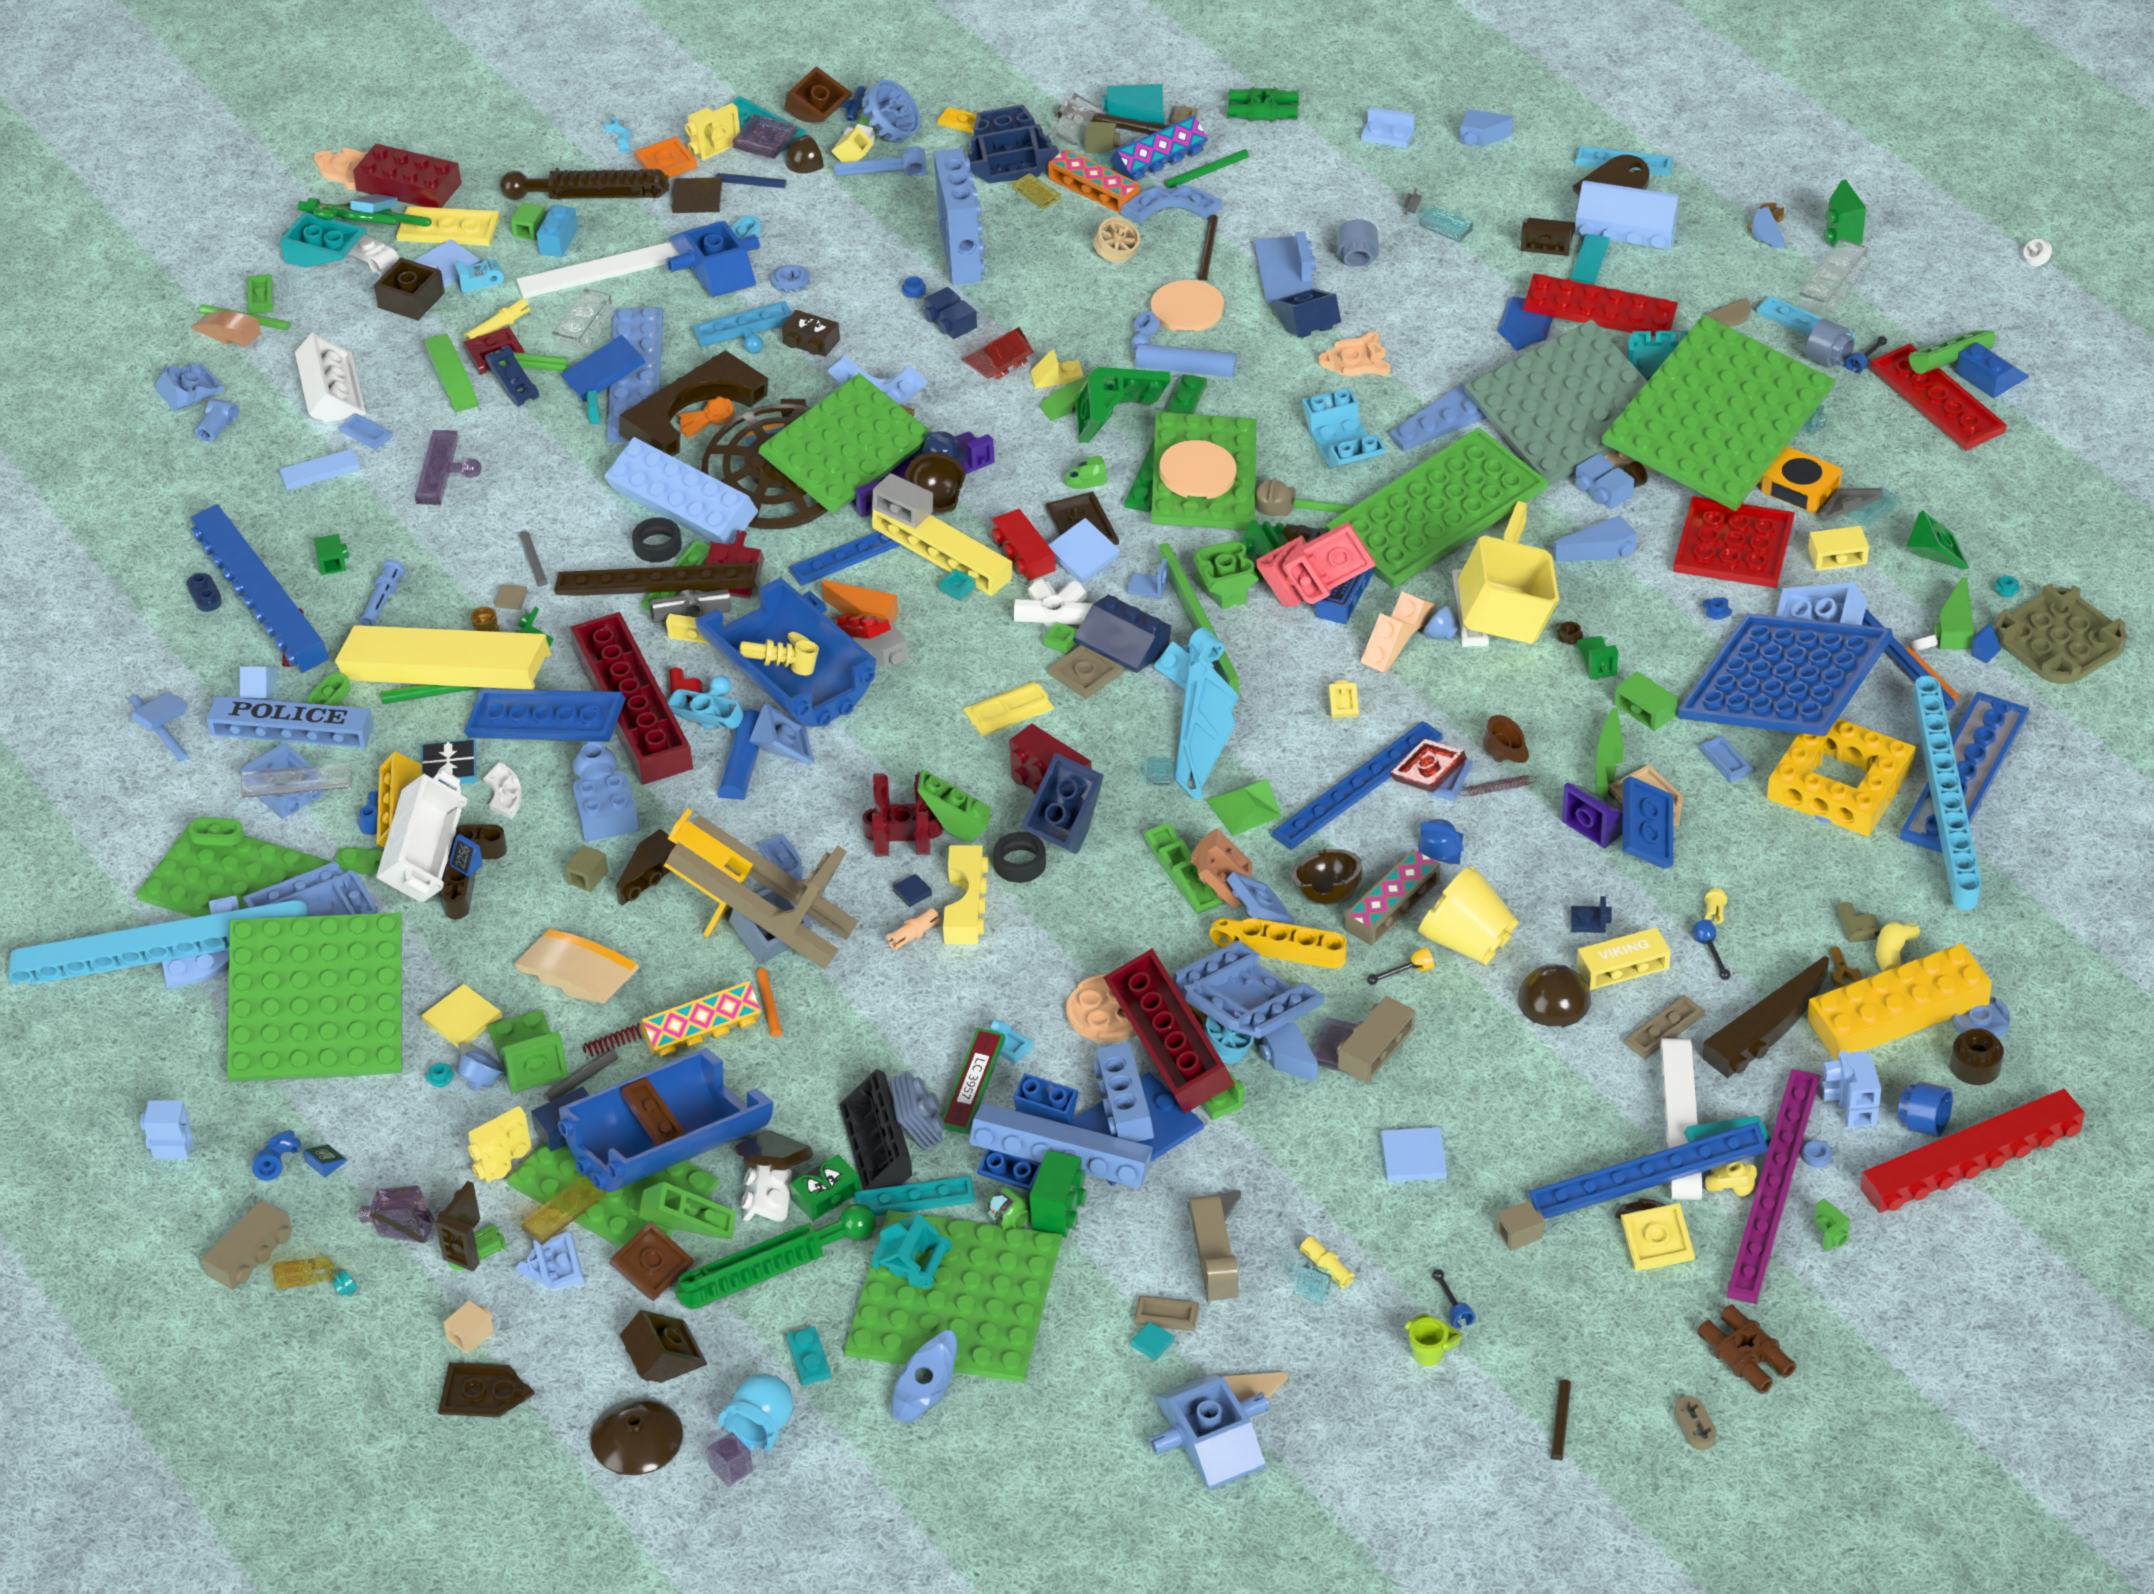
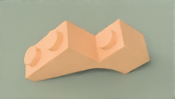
(1394, 631)

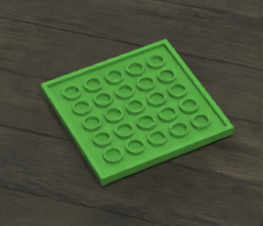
(315, 997)
(983, 1291)

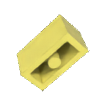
(1838, 548)

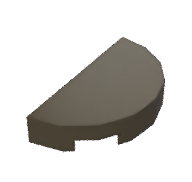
(1732, 314)

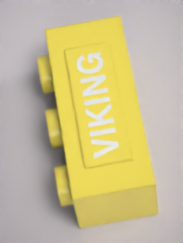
(1623, 958)

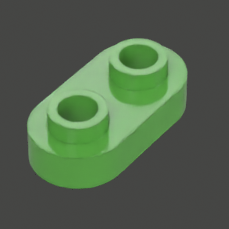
(326, 695)
(215, 831)

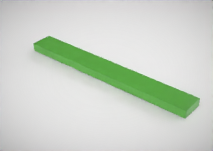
(1195, 611)

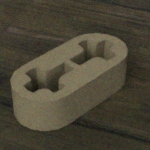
(1690, 1425)

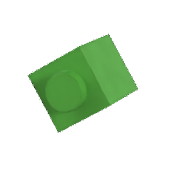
(527, 221)

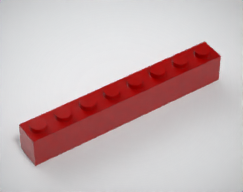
(1972, 1151)

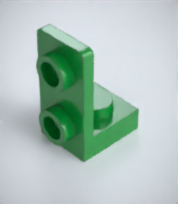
(1598, 658)

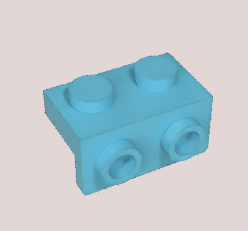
(1174, 663)

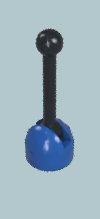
(1861, 359)
(1705, 933)
(1457, 1308)

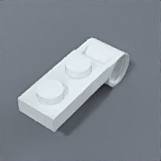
(375, 253)

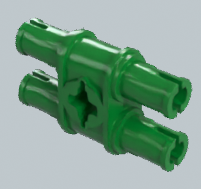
(1263, 104)

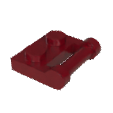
(488, 343)

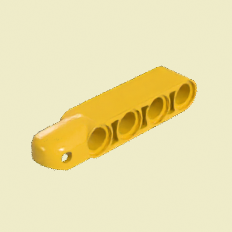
(1283, 941)

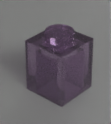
(730, 1459)

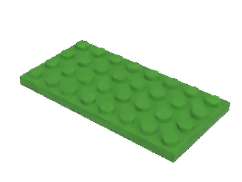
(1440, 505)

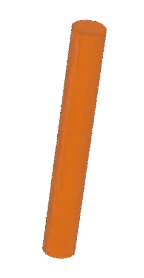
(1946, 687)
(769, 1003)

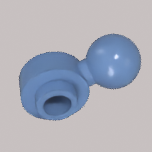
(1146, 325)

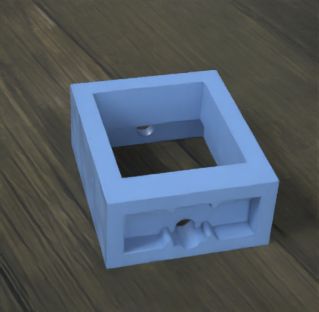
(280, 758)

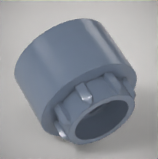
(1357, 242)
(1829, 343)

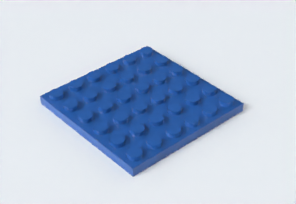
(1785, 674)

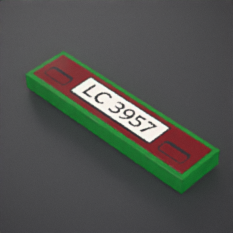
(973, 1080)

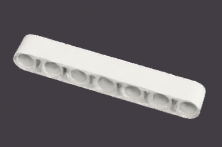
(1680, 1107)

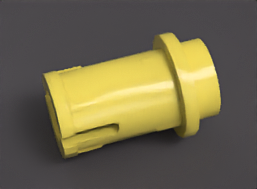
(1715, 903)

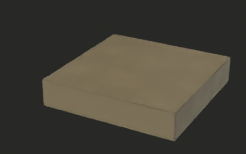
(1085, 671)

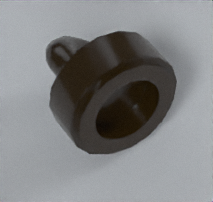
(1638, 472)

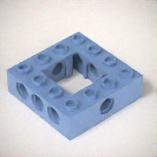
(959, 216)

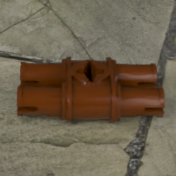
(1746, 1348)

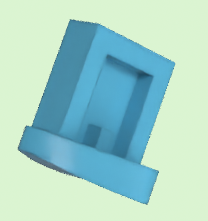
(1015, 1045)

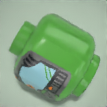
(1008, 1208)

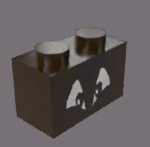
(810, 333)

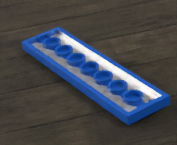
(1979, 752)

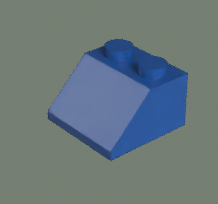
(1988, 370)

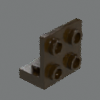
(1547, 236)
(456, 1228)

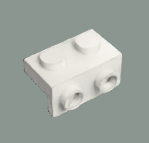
(766, 1193)

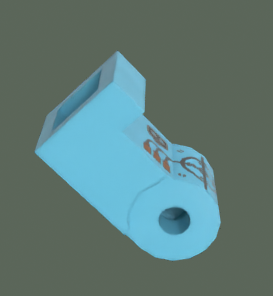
(478, 275)

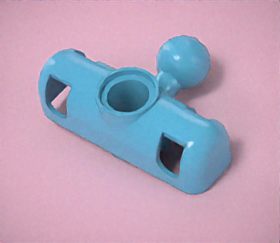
(708, 708)

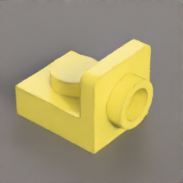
(1343, 699)

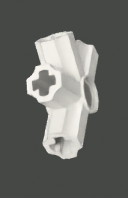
(1050, 607)

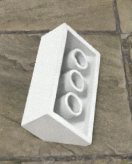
(329, 380)

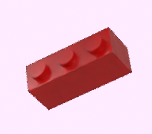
(1023, 545)

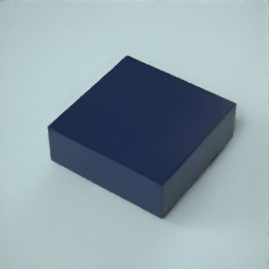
(912, 890)

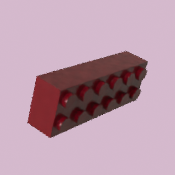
(1169, 1031)

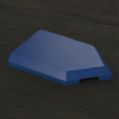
(1521, 326)

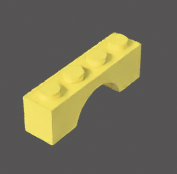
(962, 918)

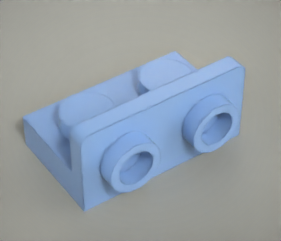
(1389, 127)

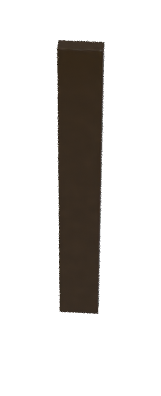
(657, 579)

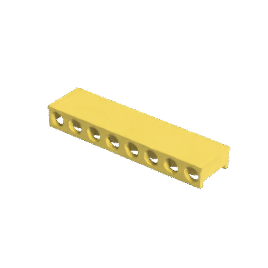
(443, 657)

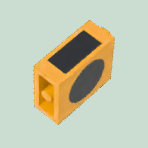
(1801, 480)

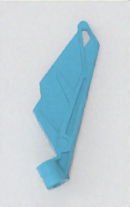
(1205, 714)

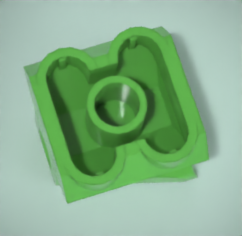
(1225, 573)

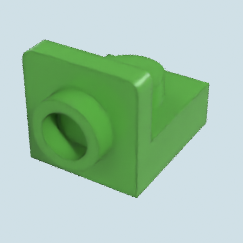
(1225, 1101)
(1832, 1224)

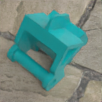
(901, 1244)

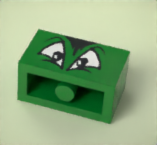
(825, 1187)

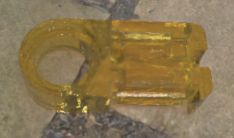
(302, 1272)

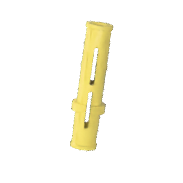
(504, 317)

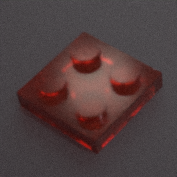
(1428, 765)

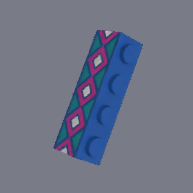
(1159, 149)

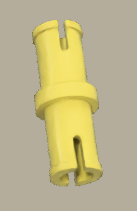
(1328, 1260)

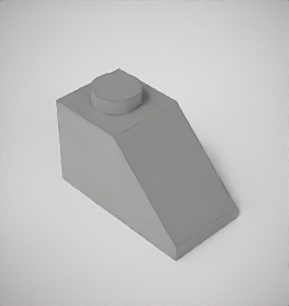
(887, 647)

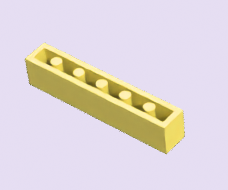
(949, 550)

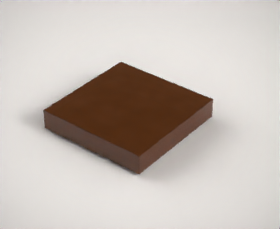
(651, 1261)

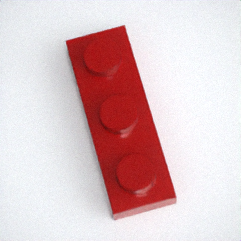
(861, 626)

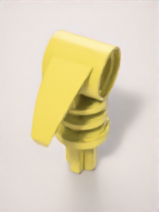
(800, 657)

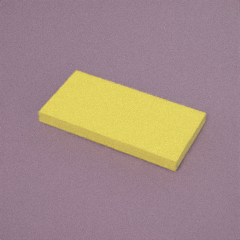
(460, 225)

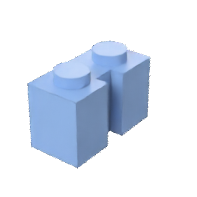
(167, 1129)

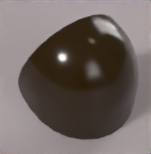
(804, 155)

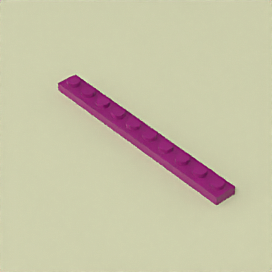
(1773, 1187)

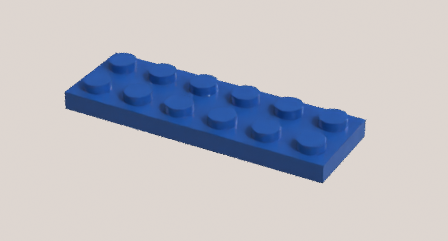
(545, 715)

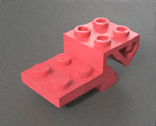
(1313, 568)

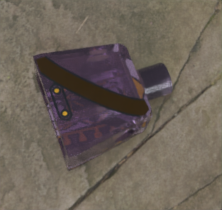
(399, 1214)

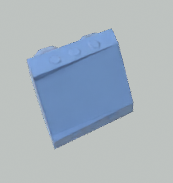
(187, 385)

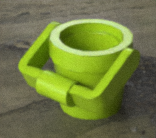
(1430, 1339)

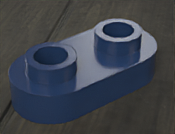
(204, 592)

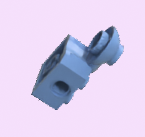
(602, 794)

